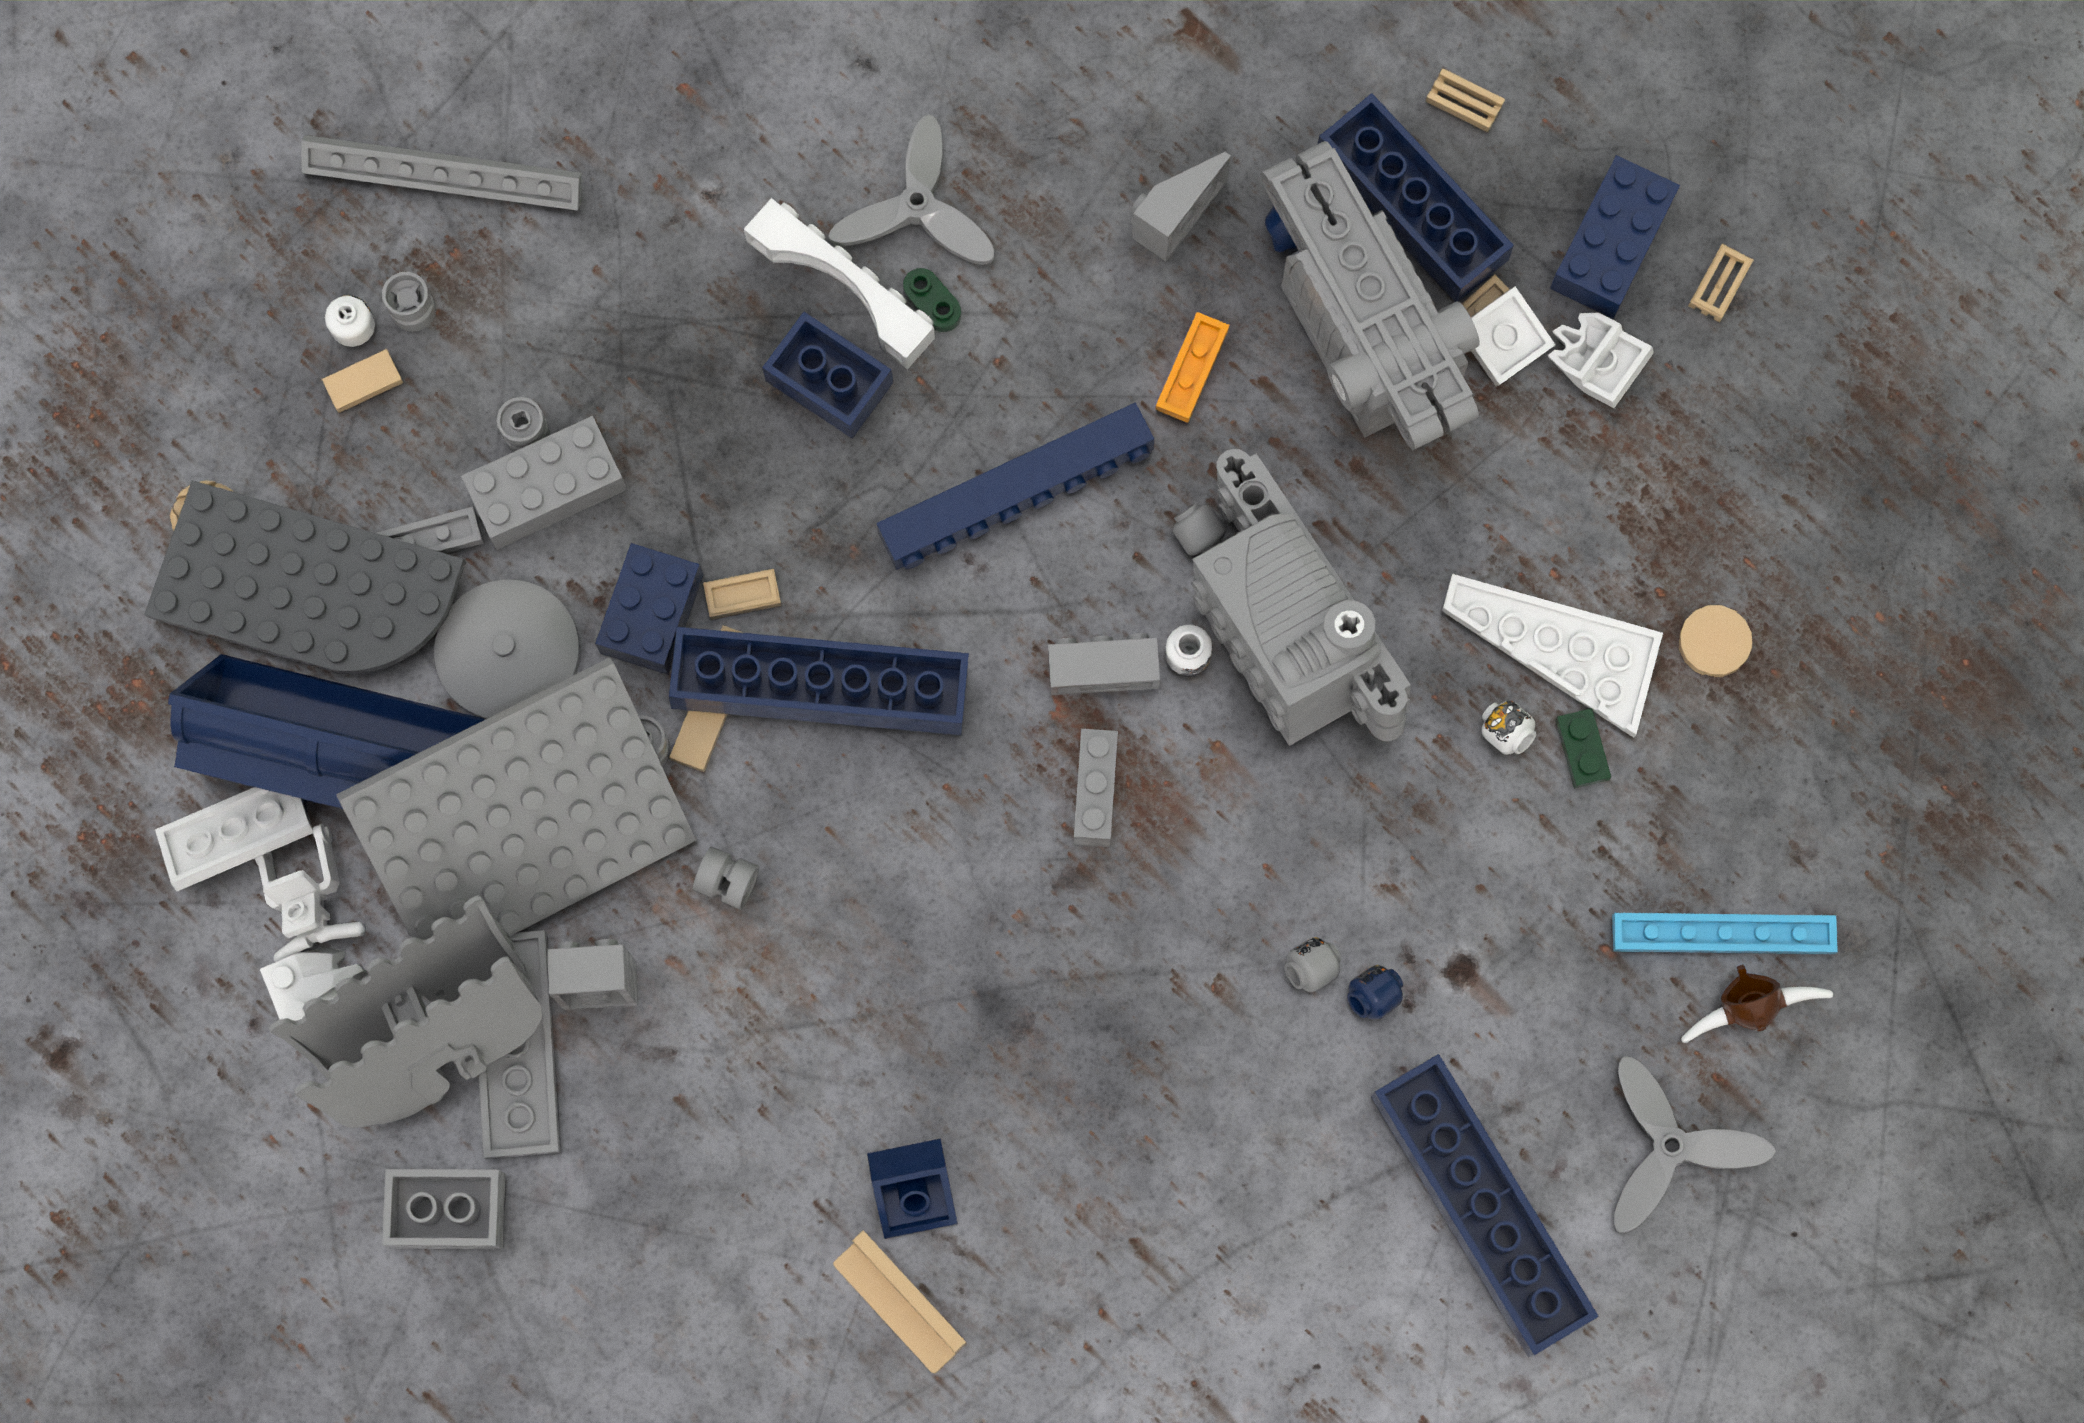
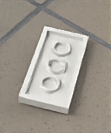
(230, 834)

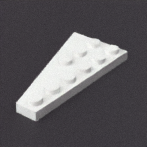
(1580, 652)

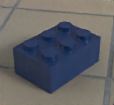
(828, 375)
(647, 607)

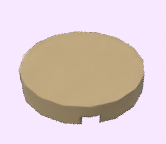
(1715, 641)

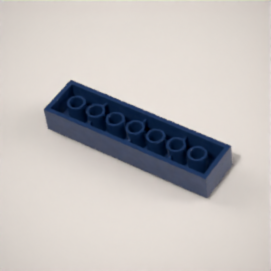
(818, 680)
(1484, 1206)

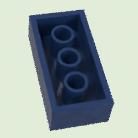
(1614, 236)

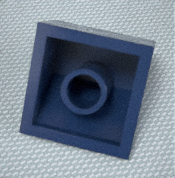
(912, 1188)

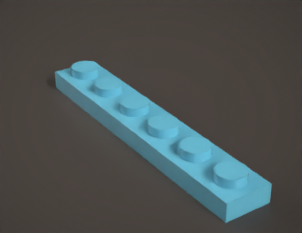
(1724, 933)

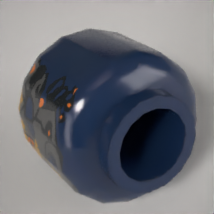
(1375, 992)

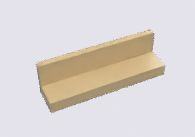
(899, 1303)

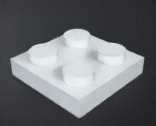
(1508, 336)

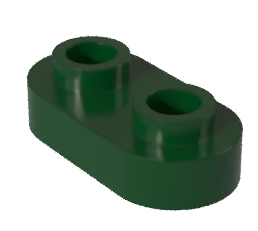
(931, 298)

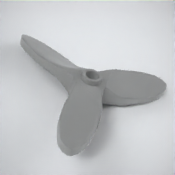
(941, 221)
(1703, 1148)

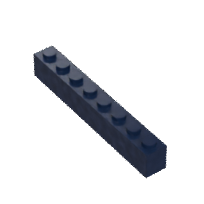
(1016, 486)

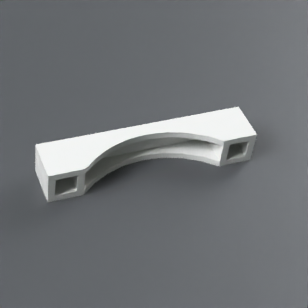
(787, 240)

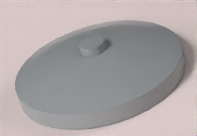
(504, 646)

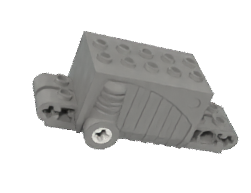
(1367, 307)
(1291, 617)

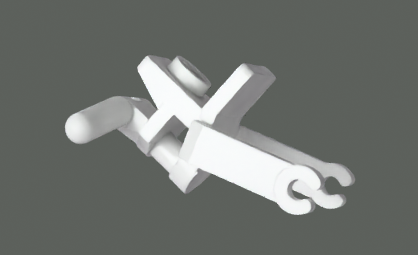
(303, 900)

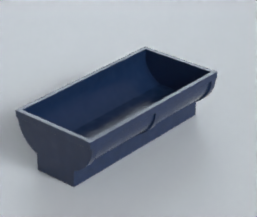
(297, 729)

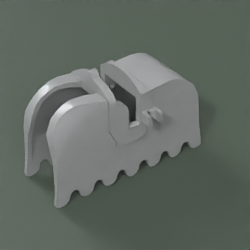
(384, 1043)

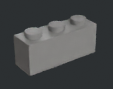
(1103, 664)
(1095, 787)

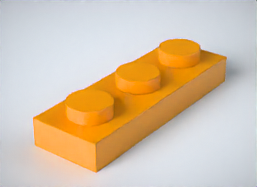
(1192, 367)

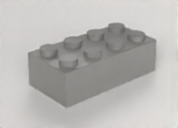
(544, 482)

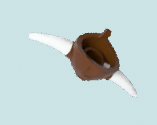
(1753, 1003)

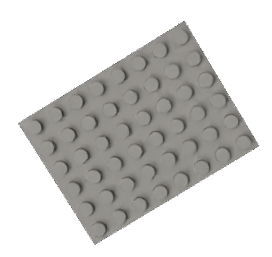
(521, 809)

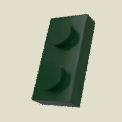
(1583, 748)

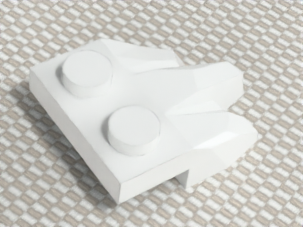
(1600, 357)
(306, 977)

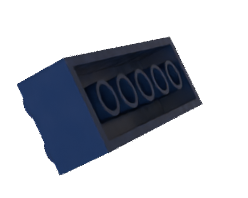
(1418, 198)

